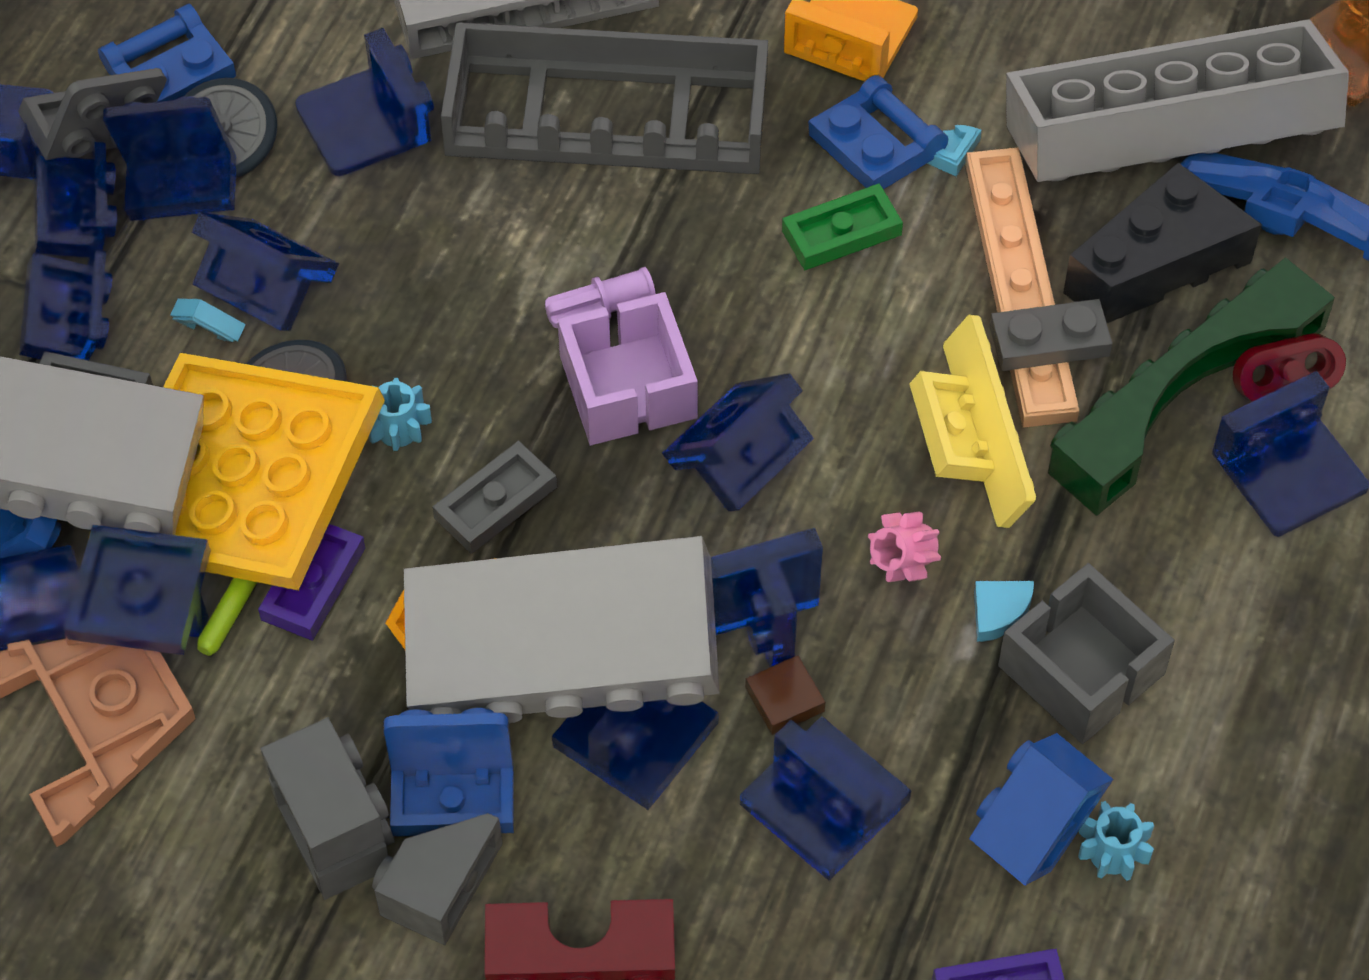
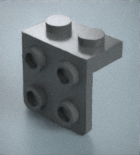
(73, 119)

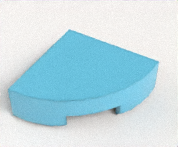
(960, 141)
(198, 312)
(1000, 606)

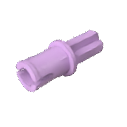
(600, 294)

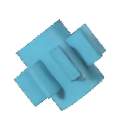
(400, 415)
(1116, 840)

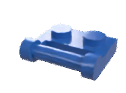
(183, 65)
(865, 145)

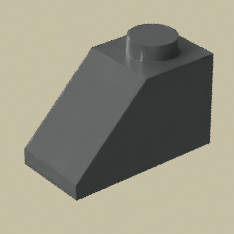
(437, 876)

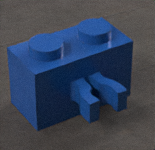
(1039, 807)

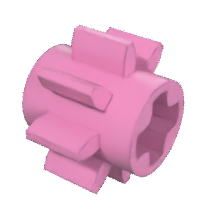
(904, 546)

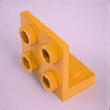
(848, 34)

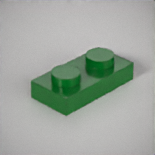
(842, 226)

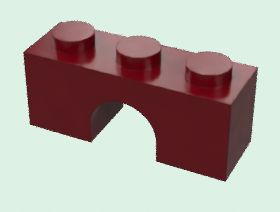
(634, 948)

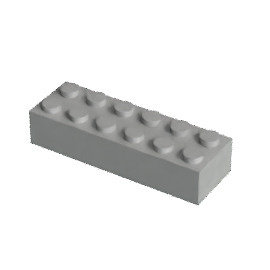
(1175, 100)

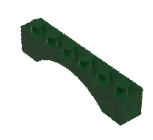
(1105, 449)

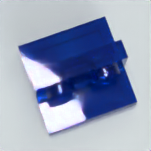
(258, 268)
(743, 439)
(766, 588)
(139, 590)
(637, 748)
(823, 795)

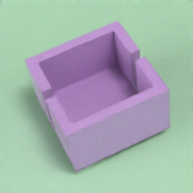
(632, 382)

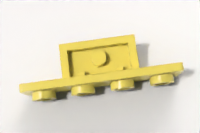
(971, 423)

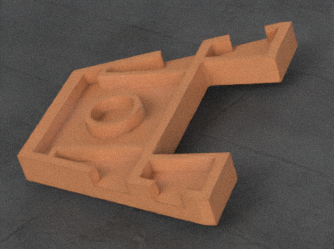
(117, 710)

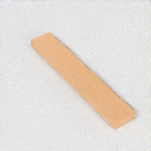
(1018, 275)

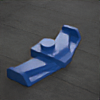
(1284, 197)

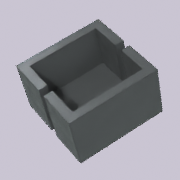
(1092, 659)
(328, 806)

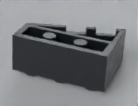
(1159, 243)

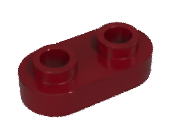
(1286, 364)

